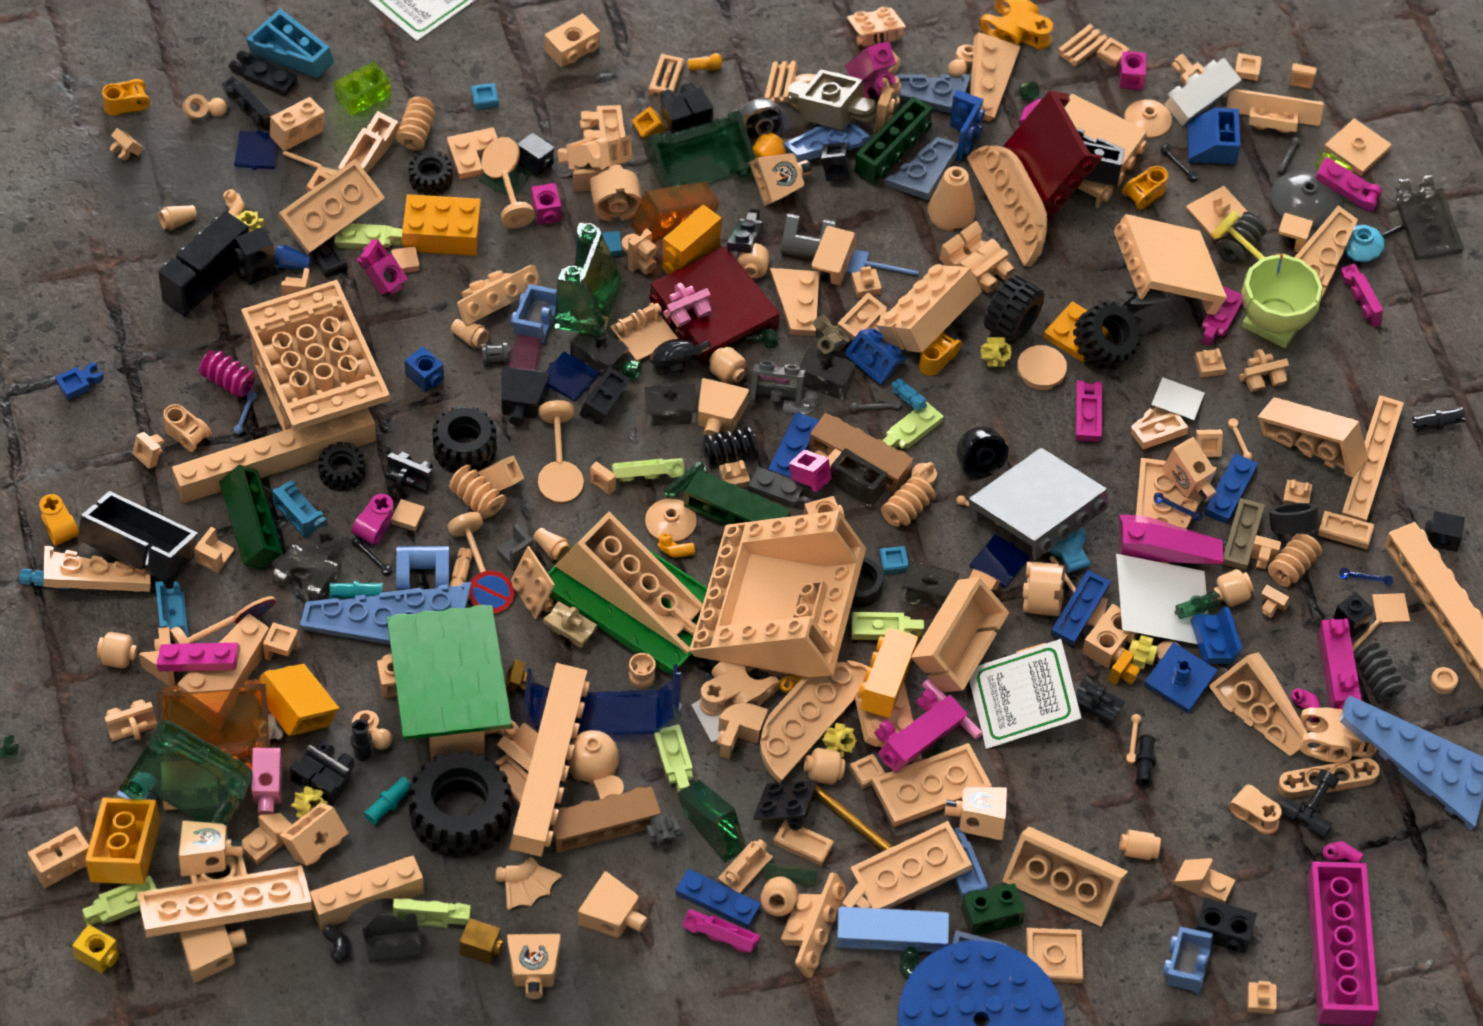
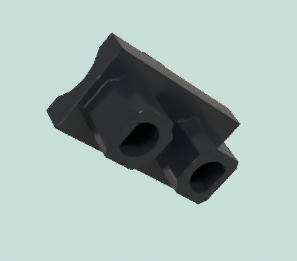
(408, 473)
(1098, 702)

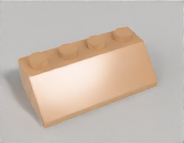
(1064, 876)

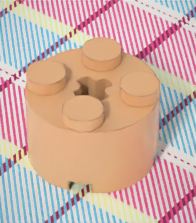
(615, 193)
(1043, 588)

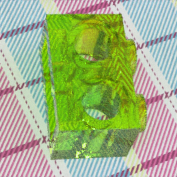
(362, 88)

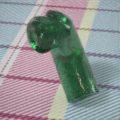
(908, 961)

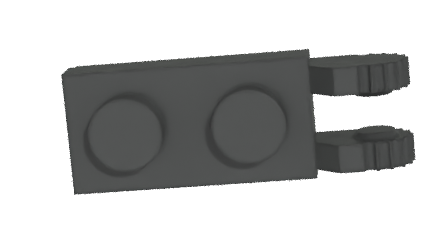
(781, 489)

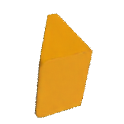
(649, 123)

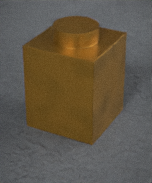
(481, 941)

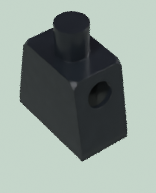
(523, 393)

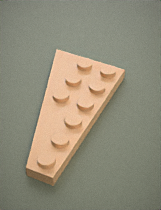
(1154, 480)

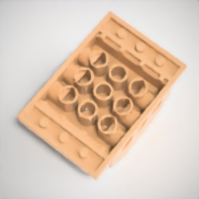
(312, 357)

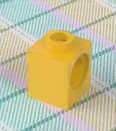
(92, 939)

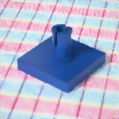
(1180, 677)

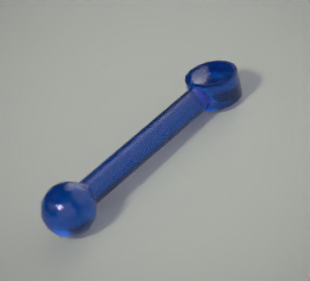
(1159, 498)
(1344, 573)

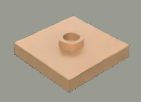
(1358, 146)

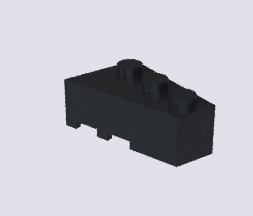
(1110, 165)

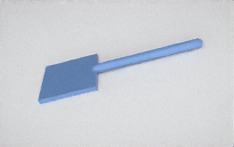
(859, 260)

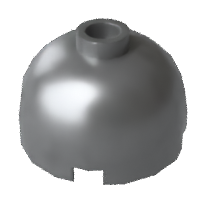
(763, 117)

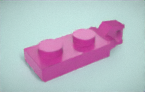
(1362, 292)
(1222, 320)
(721, 930)

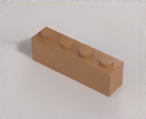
(834, 434)
(604, 819)

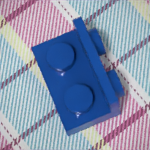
(874, 354)
(1217, 637)

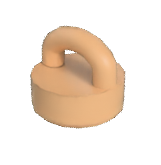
(927, 471)

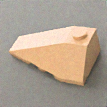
(1258, 698)

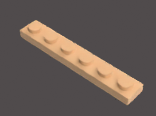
(1377, 447)

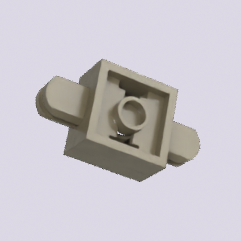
(832, 100)

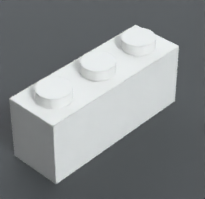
(1202, 91)

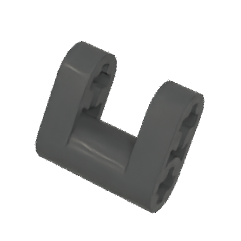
(801, 245)

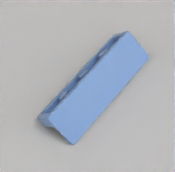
(891, 929)

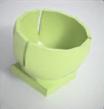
(1281, 301)

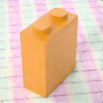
(691, 239)
(298, 699)

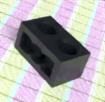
(255, 256)
(1226, 919)

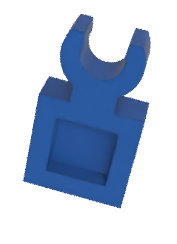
(77, 382)

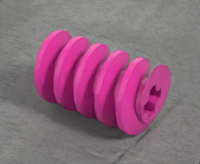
(227, 373)

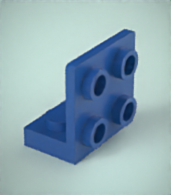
(966, 118)

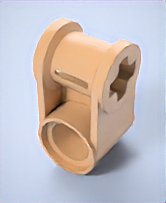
(188, 430)
(1255, 809)

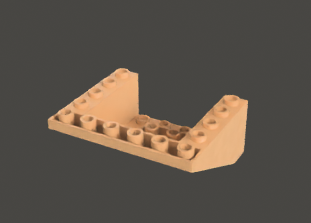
(781, 594)

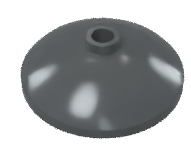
(1304, 197)

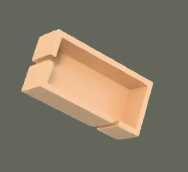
(929, 307)
(951, 644)

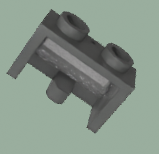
(777, 381)

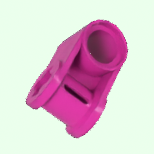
(374, 519)

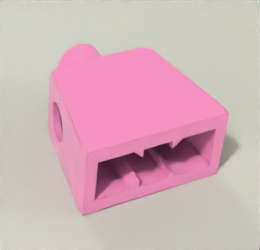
(267, 779)

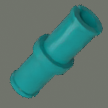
(350, 590)
(387, 801)

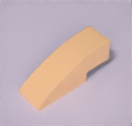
(372, 142)

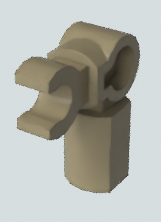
(833, 339)

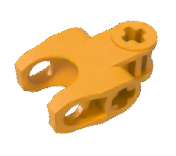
(1019, 24)

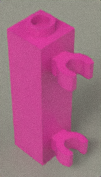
(872, 66)
(1338, 662)
(922, 733)

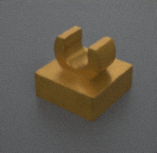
(515, 677)

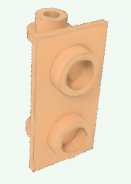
(746, 866)

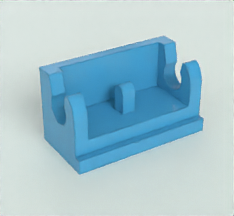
(297, 509)
(171, 607)

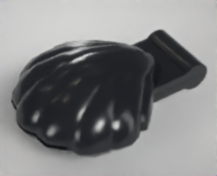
(675, 352)

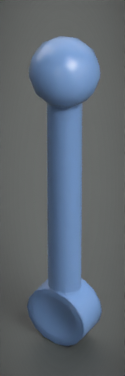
(251, 397)

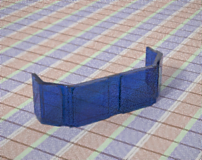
(615, 710)

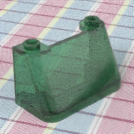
(701, 153)
(590, 287)
(188, 775)

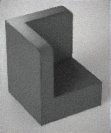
(514, 548)

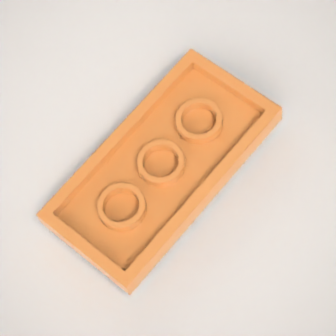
(331, 206)
(928, 783)
(912, 867)

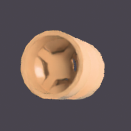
(642, 670)

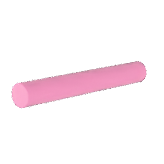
(967, 724)

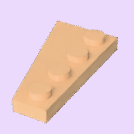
(95, 573)

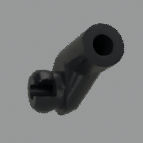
(340, 943)

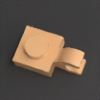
(1183, 66)

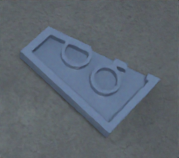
(932, 91)

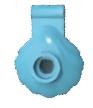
(1364, 244)

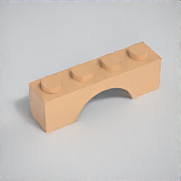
(339, 900)

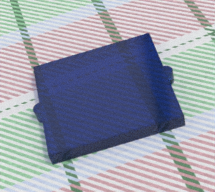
(256, 150)
(570, 376)
(1000, 560)

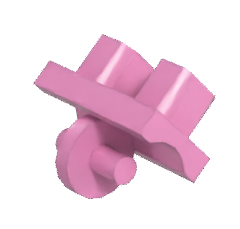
(678, 309)

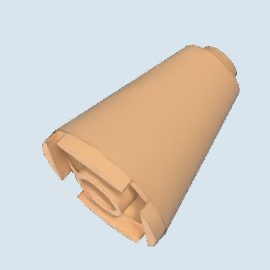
(953, 201)

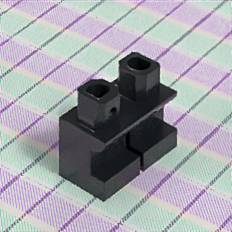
(686, 109)
(322, 772)

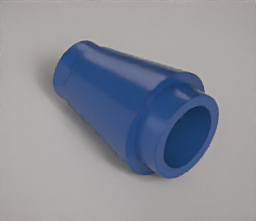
(291, 258)

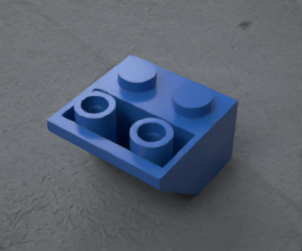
(1214, 137)

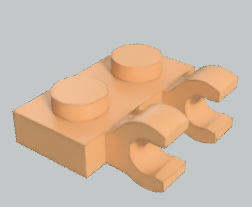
(608, 120)

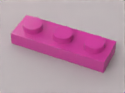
(198, 656)

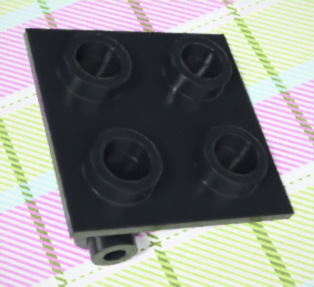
(787, 802)

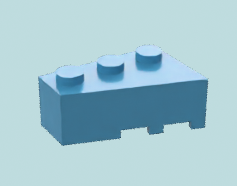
(290, 45)

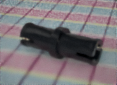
(1438, 419)
(361, 739)
(1145, 761)

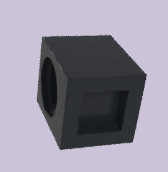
(535, 154)
(838, 154)
(1445, 531)
(1356, 611)

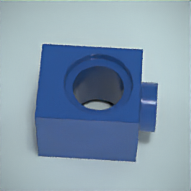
(424, 369)

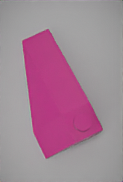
(1165, 542)

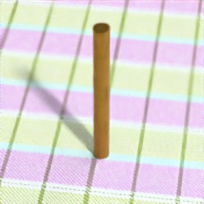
(851, 819)

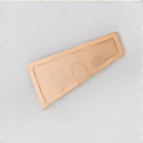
(991, 70)
(1328, 244)

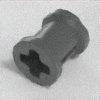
(501, 349)

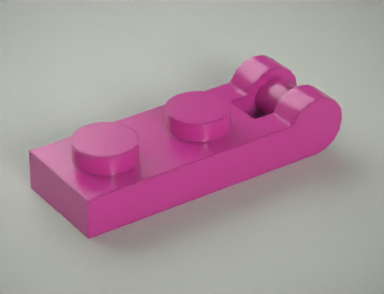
(1348, 184)
(1088, 411)

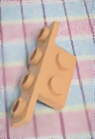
(1274, 110)
(495, 292)
(812, 922)

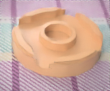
(1041, 367)

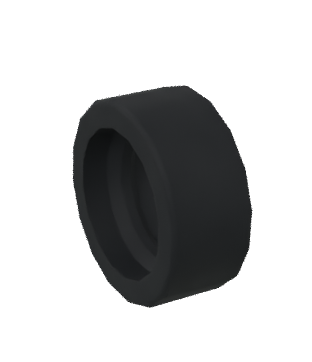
(1294, 518)
(868, 597)

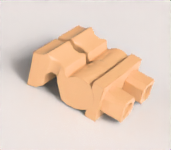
(596, 153)
(982, 257)

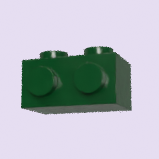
(992, 909)

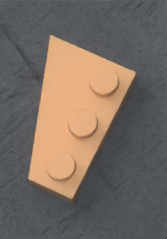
(798, 298)

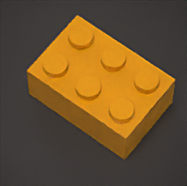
(442, 224)
(123, 841)

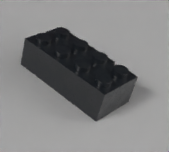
(201, 264)
(137, 536)

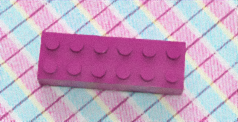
(1342, 943)

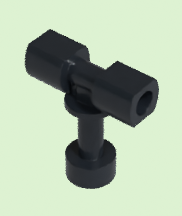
(1308, 812)

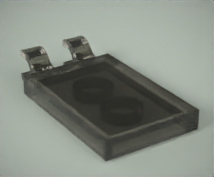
(1427, 220)

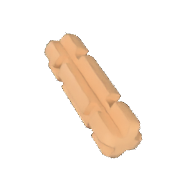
(461, 567)

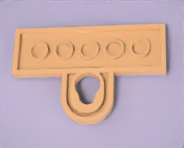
(224, 900)

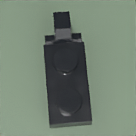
(247, 100)
(746, 233)

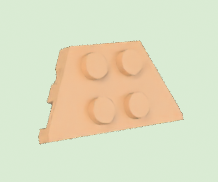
(900, 718)

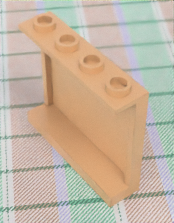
(1112, 129)
(1169, 260)

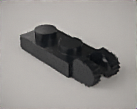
(263, 73)

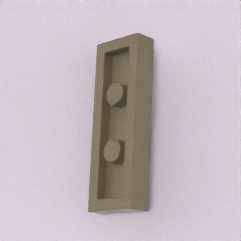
(1243, 534)

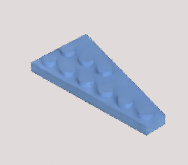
(367, 616)
(1424, 758)

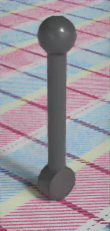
(1295, 142)
(895, 405)

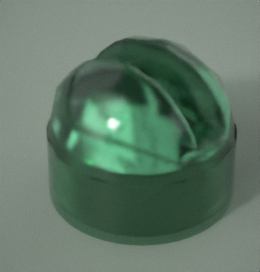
(1029, 91)
(631, 369)

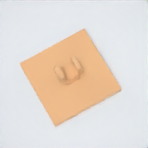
(1214, 208)

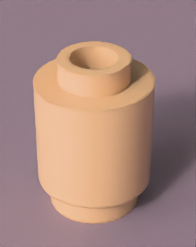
(1140, 845)

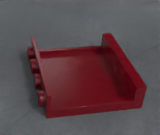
(1052, 151)
(735, 301)

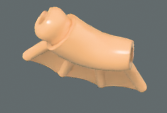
(526, 882)

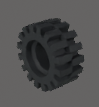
(430, 162)
(344, 478)

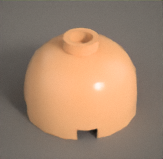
(593, 756)

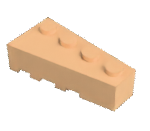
(1315, 433)
(250, 636)

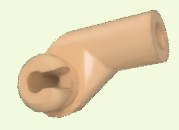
(234, 202)

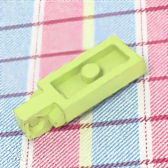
(359, 236)
(913, 427)
(648, 468)
(875, 624)
(674, 756)
(116, 903)
(432, 913)

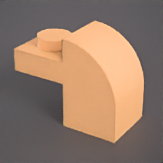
(742, 722)

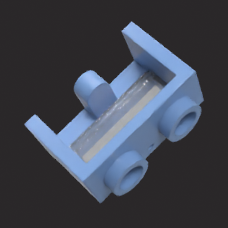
(535, 312)
(1189, 959)

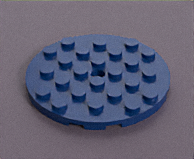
(976, 980)

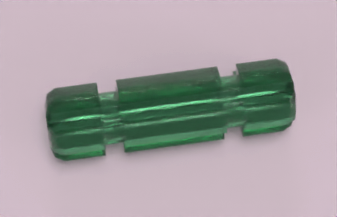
(682, 482)
(793, 873)

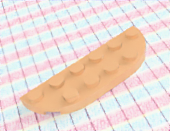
(1012, 199)
(805, 715)

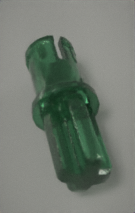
(1197, 605)

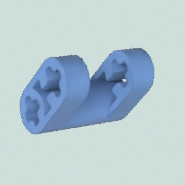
(421, 558)

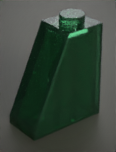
(713, 819)

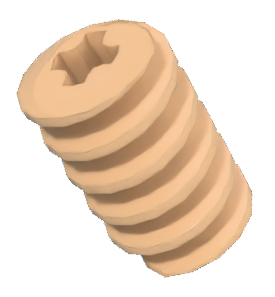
(416, 123)
(476, 492)
(908, 501)
(1294, 559)

